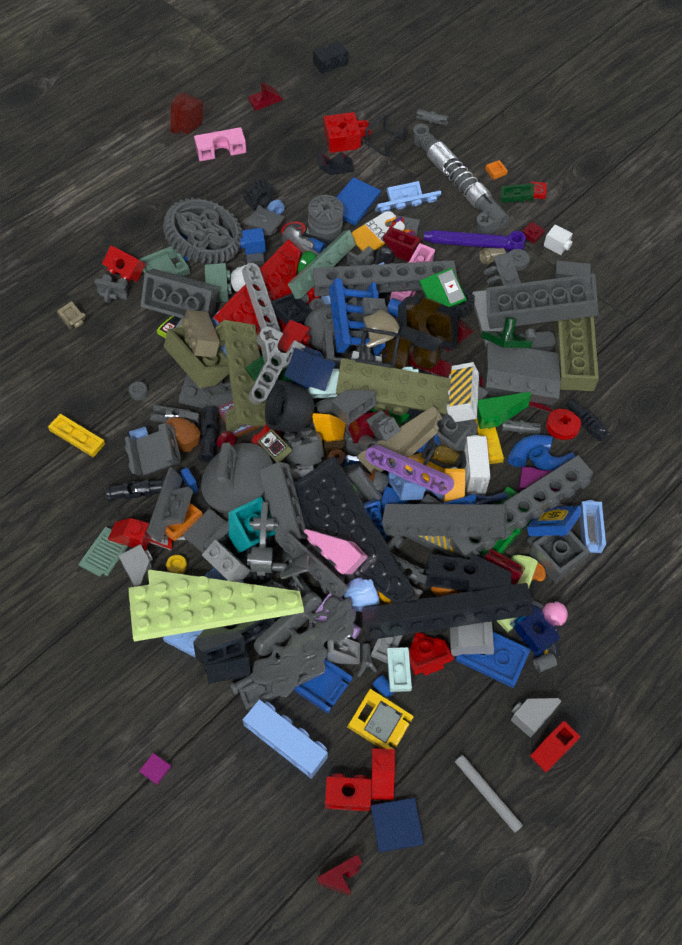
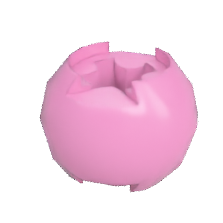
(555, 613)

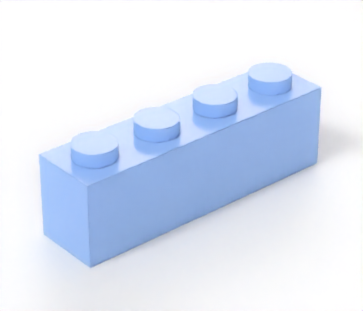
(285, 738)

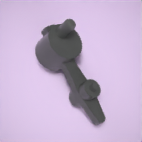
(262, 557)

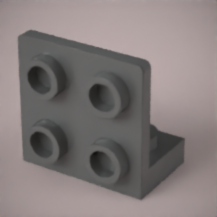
(206, 530)

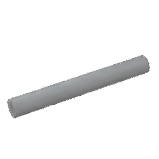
(488, 793)

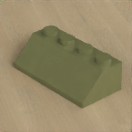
(201, 369)

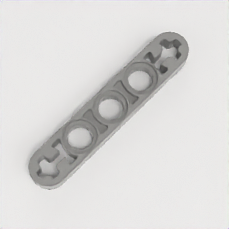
(252, 275)

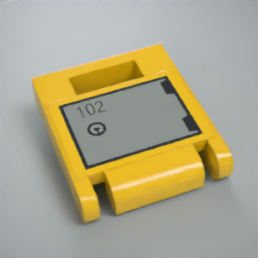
(384, 723)

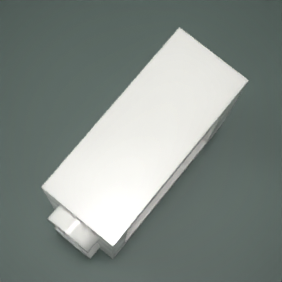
(477, 467)

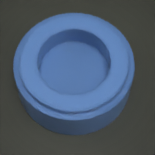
(276, 206)

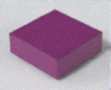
(155, 769)

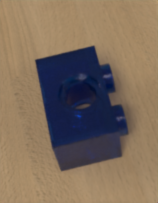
(536, 642)

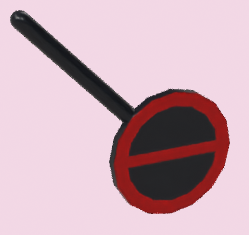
(300, 226)

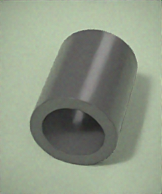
(545, 662)

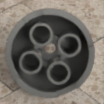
(318, 321)

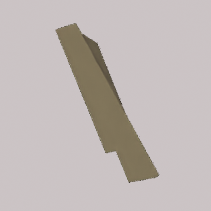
(409, 439)

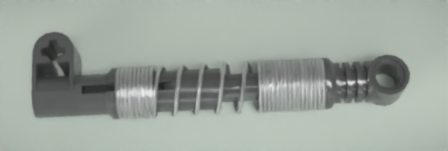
(475, 191)

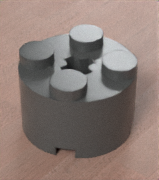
(305, 447)

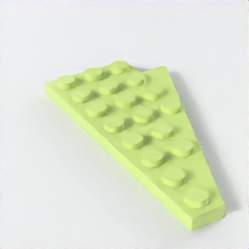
(194, 603)

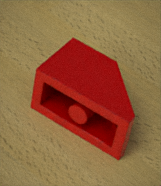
(130, 533)
(382, 774)

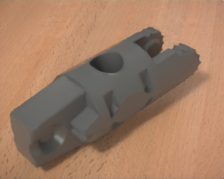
(173, 412)
(415, 574)

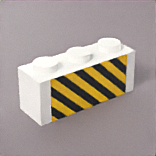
(463, 392)

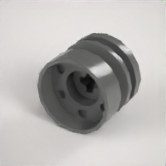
(325, 217)

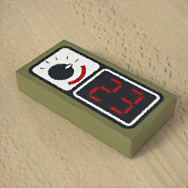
(274, 446)

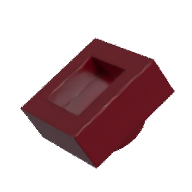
(533, 232)

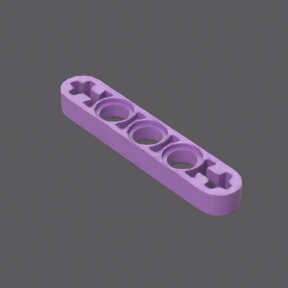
(418, 469)

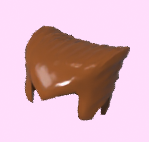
(186, 433)

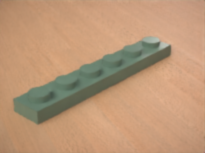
(327, 258)

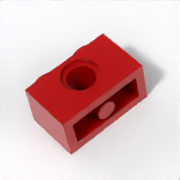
(115, 259)
(337, 800)

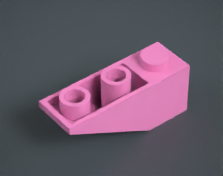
(342, 552)

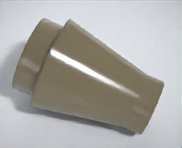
(487, 254)

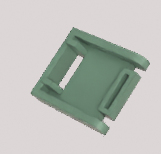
(162, 261)

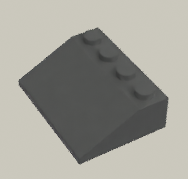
(521, 371)

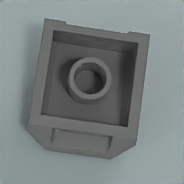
(454, 433)

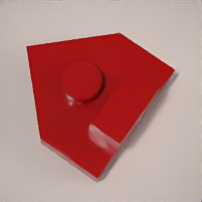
(428, 654)

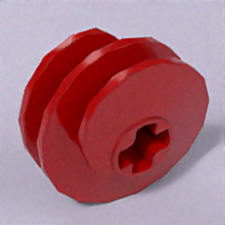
(563, 424)

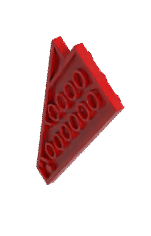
(276, 275)

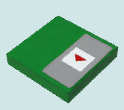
(443, 288)

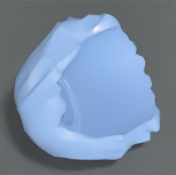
(362, 594)

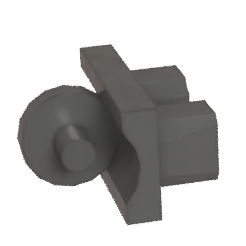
(110, 289)

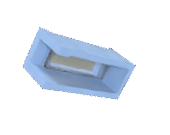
(592, 526)

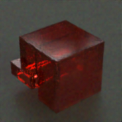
(185, 113)

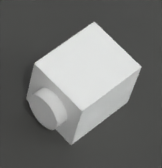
(558, 240)

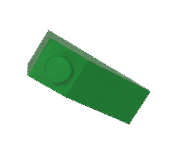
(497, 410)

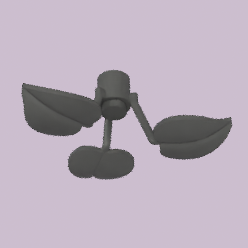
(296, 566)

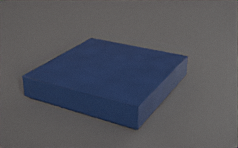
(396, 825)

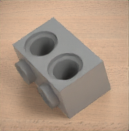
(226, 562)

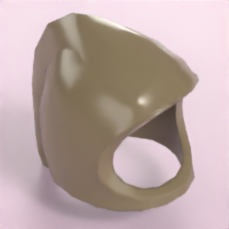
(381, 321)

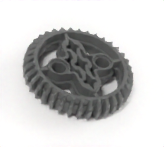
(202, 231)

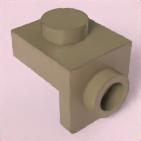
(71, 316)

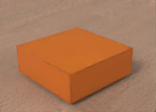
(496, 169)

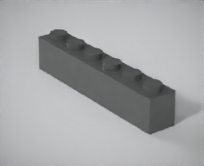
(445, 520)

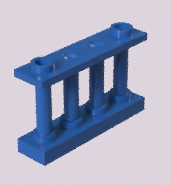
(339, 315)

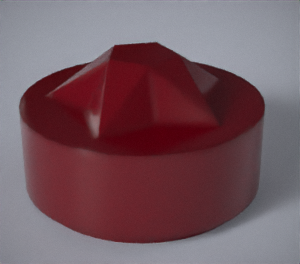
(226, 437)

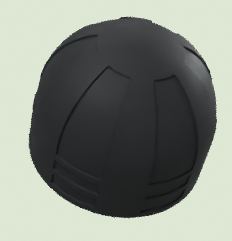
(288, 407)

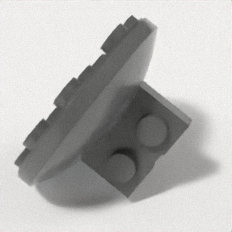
(234, 476)

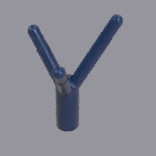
(488, 500)

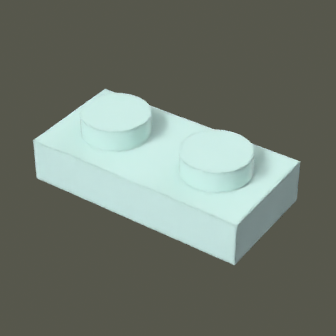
(399, 669)

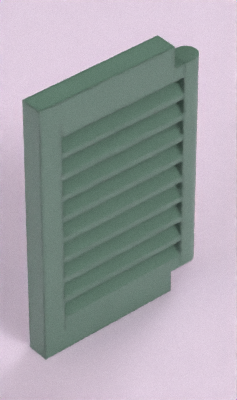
(102, 555)

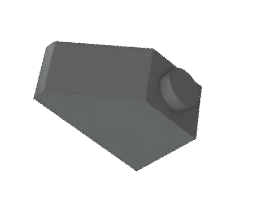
(353, 404)

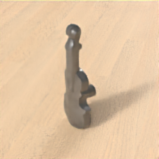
(297, 239)

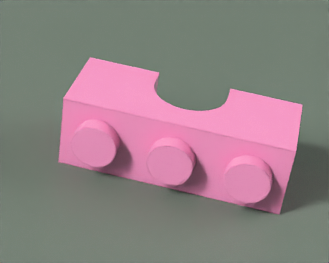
(230, 139)

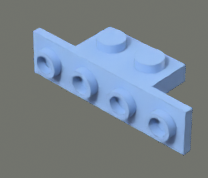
(404, 195)

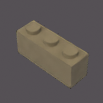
(200, 333)

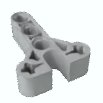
(270, 351)

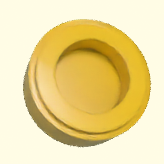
(176, 564)

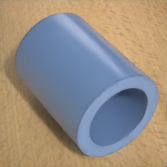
(138, 433)

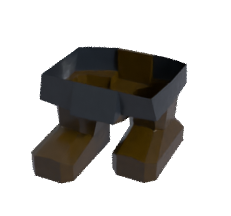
(415, 322)

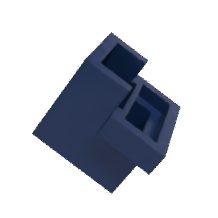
(309, 369)

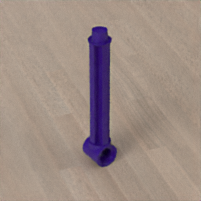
(513, 241)

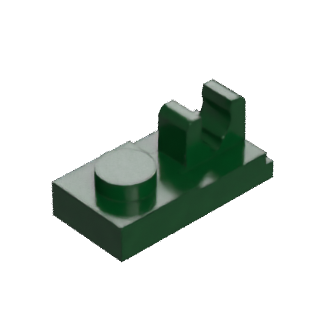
(517, 193)

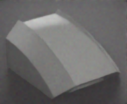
(472, 639)

